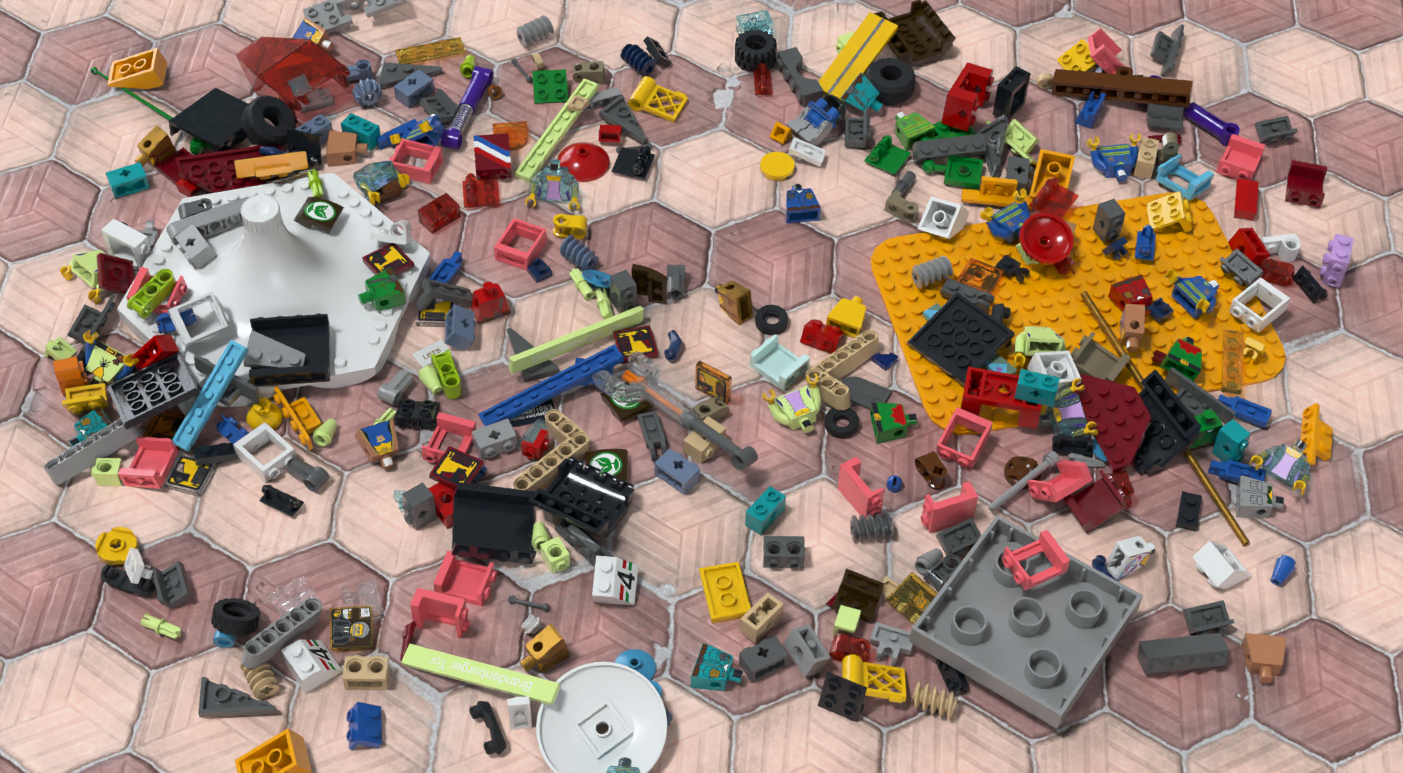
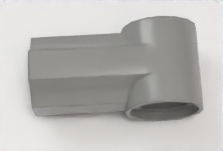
(393, 391)

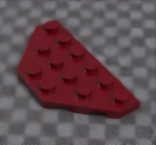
(217, 169)
(1118, 416)

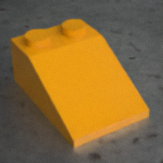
(139, 71)
(1051, 165)
(279, 754)

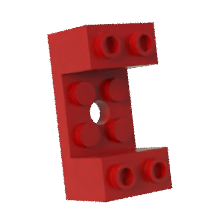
(966, 95)
(983, 388)

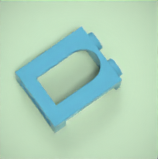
(1197, 183)

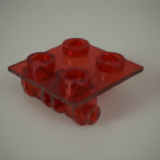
(480, 192)
(1054, 198)

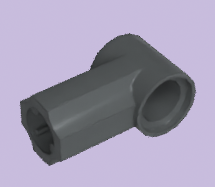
(676, 280)
(311, 476)

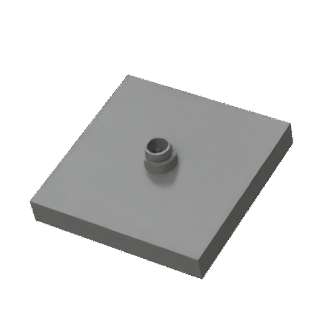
(1029, 643)

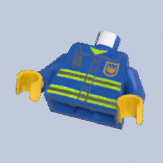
(425, 131)
(1114, 159)
(1008, 221)
(1193, 293)

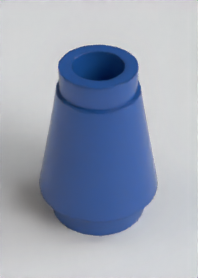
(1283, 569)

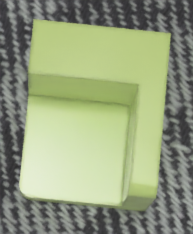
(847, 619)

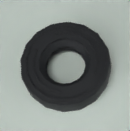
(771, 310)
(841, 432)

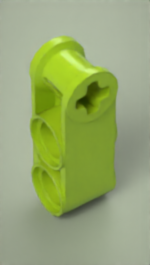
(145, 299)
(447, 374)

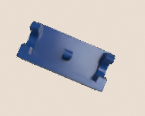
(1090, 111)

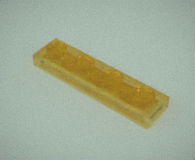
(430, 51)
(1232, 362)

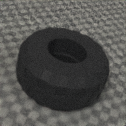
(892, 79)
(274, 110)

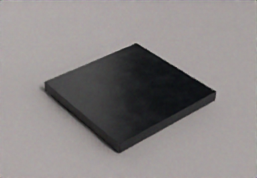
(960, 338)
(152, 390)

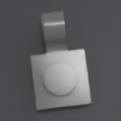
(150, 232)

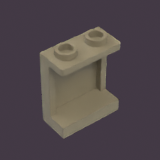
(1096, 360)

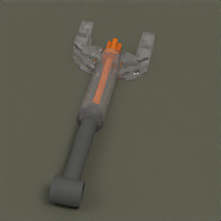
(648, 389)

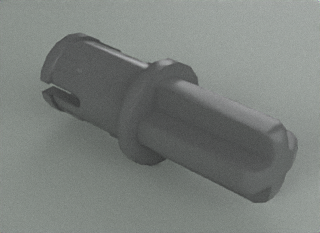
(904, 184)

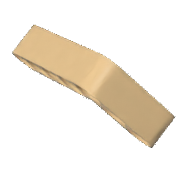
(840, 364)
(573, 444)

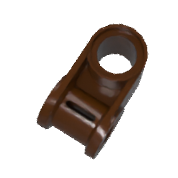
(932, 470)

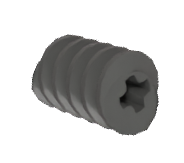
(871, 526)

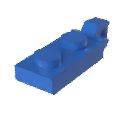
(384, 140)
(448, 268)
(1247, 410)
(1232, 470)

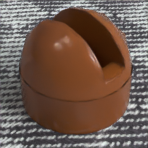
(497, 89)

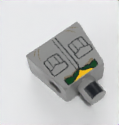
(1255, 498)

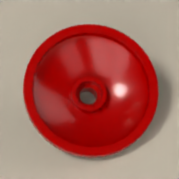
(584, 161)
(1052, 232)

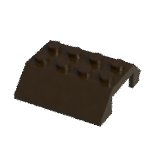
(919, 35)

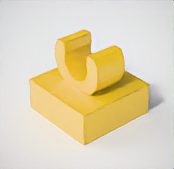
(1253, 346)

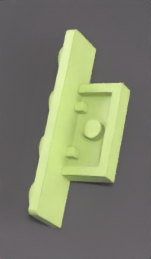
(1020, 139)

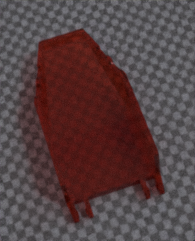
(275, 60)

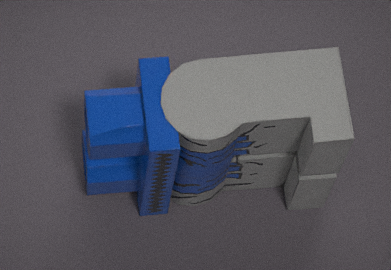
(814, 122)

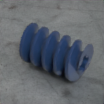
(638, 59)

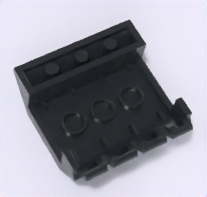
(1171, 428)
(585, 498)

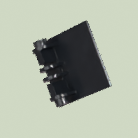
(306, 142)
(634, 162)
(413, 410)
(842, 696)

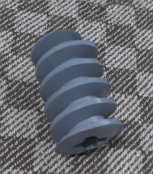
(578, 254)

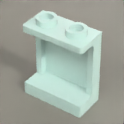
(778, 363)

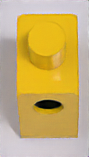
(848, 316)

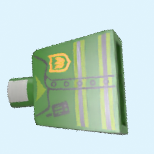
(912, 129)

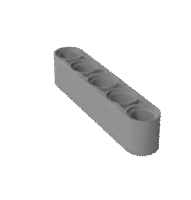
(209, 221)
(86, 452)
(281, 633)

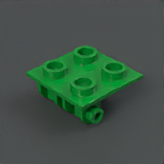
(550, 86)
(887, 156)

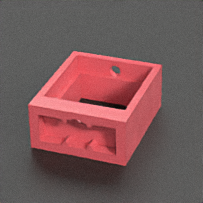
(431, 153)
(517, 257)
(969, 421)

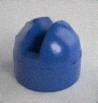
(892, 488)

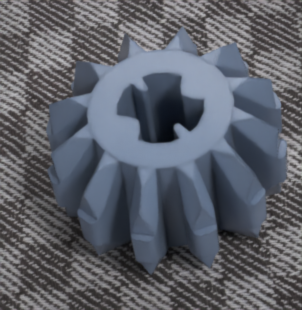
(367, 92)

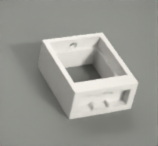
(126, 243)
(1262, 290)
(180, 327)
(255, 440)

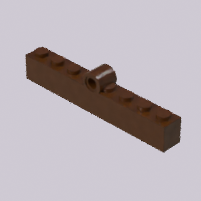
(1123, 87)

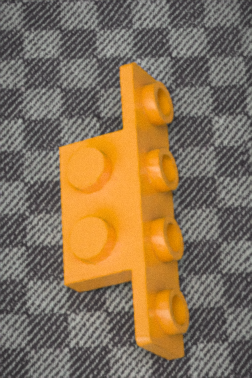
(271, 165)
(993, 192)
(301, 415)
(1316, 435)

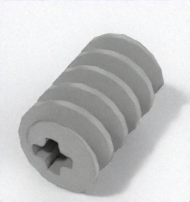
(534, 30)
(931, 271)

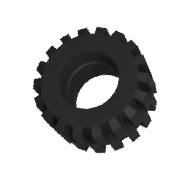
(755, 48)

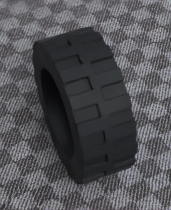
(235, 616)

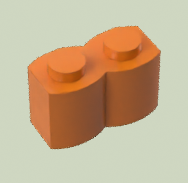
(70, 373)

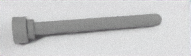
(1050, 461)

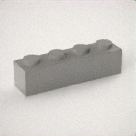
(603, 98)

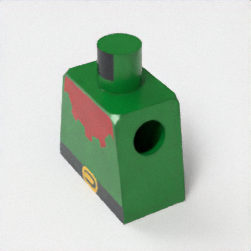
(1184, 358)
(890, 421)

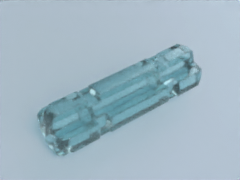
(532, 432)

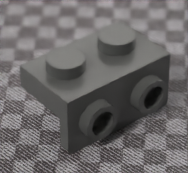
(440, 105)
(1164, 116)
(1274, 130)
(856, 131)
(1241, 268)
(959, 537)
(172, 585)
(1206, 617)

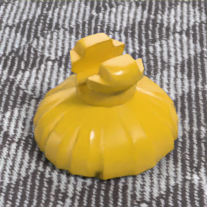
(264, 412)

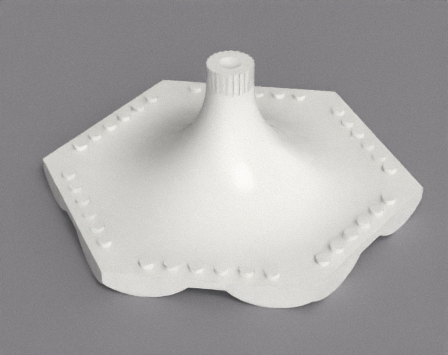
(287, 270)

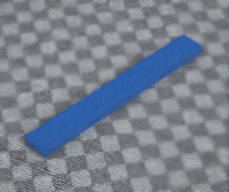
(552, 386)

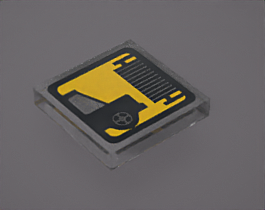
(434, 314)
(188, 476)

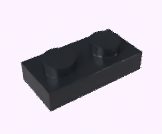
(657, 51)
(214, 453)
(1188, 511)

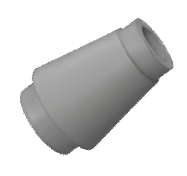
(928, 560)

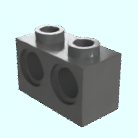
(783, 547)

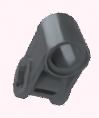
(194, 207)
(941, 572)

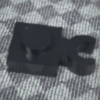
(1012, 268)

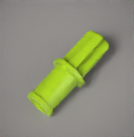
(315, 183)

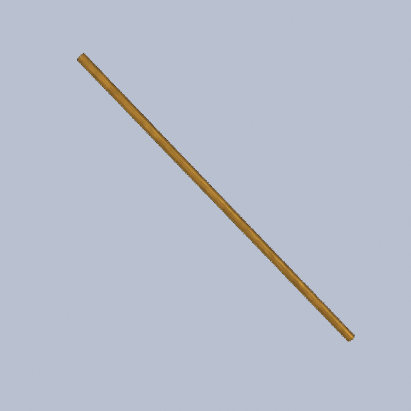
(1188, 454)

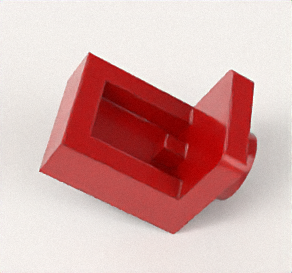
(536, 449)

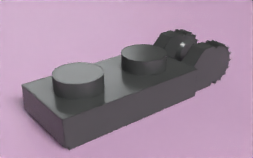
(977, 297)
(652, 433)

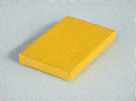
(724, 592)

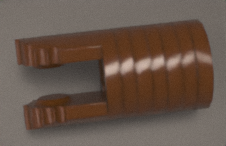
(389, 190)

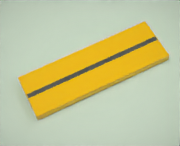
(857, 54)

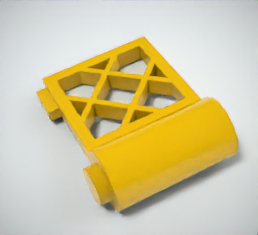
(645, 94)
(857, 671)

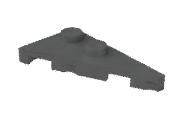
(394, 73)
(620, 114)
(994, 140)
(537, 371)
(222, 701)

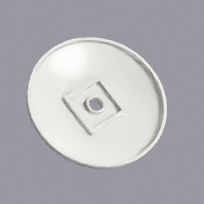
(595, 696)

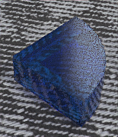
(884, 361)

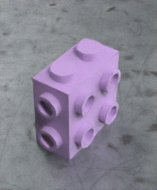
(1336, 260)

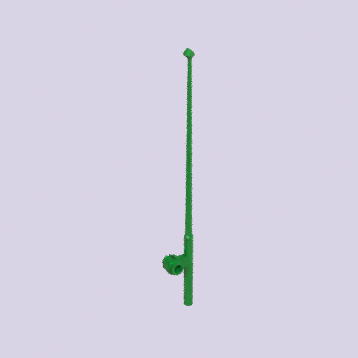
(196, 145)

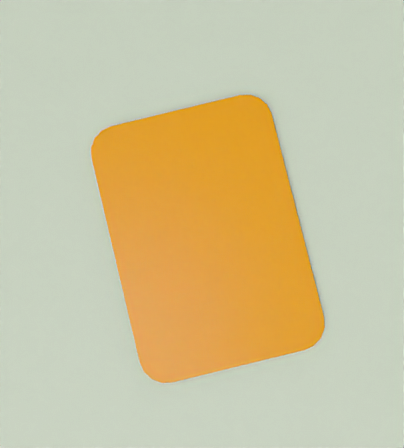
(1057, 303)

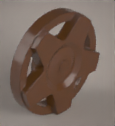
(1021, 467)

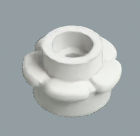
(531, 625)

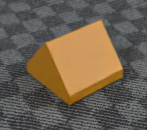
(781, 133)

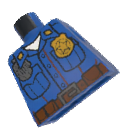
(801, 205)

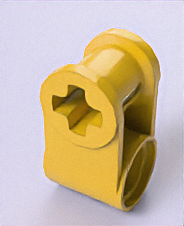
(571, 225)

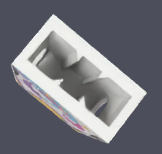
(1129, 556)

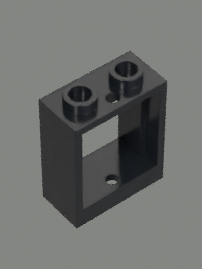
(1011, 95)

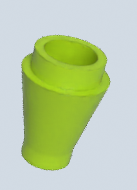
(467, 66)

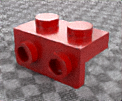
(821, 336)

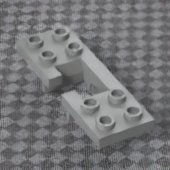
(331, 16)

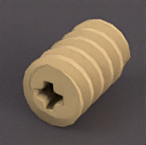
(261, 680)
(934, 700)

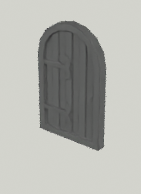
(865, 392)

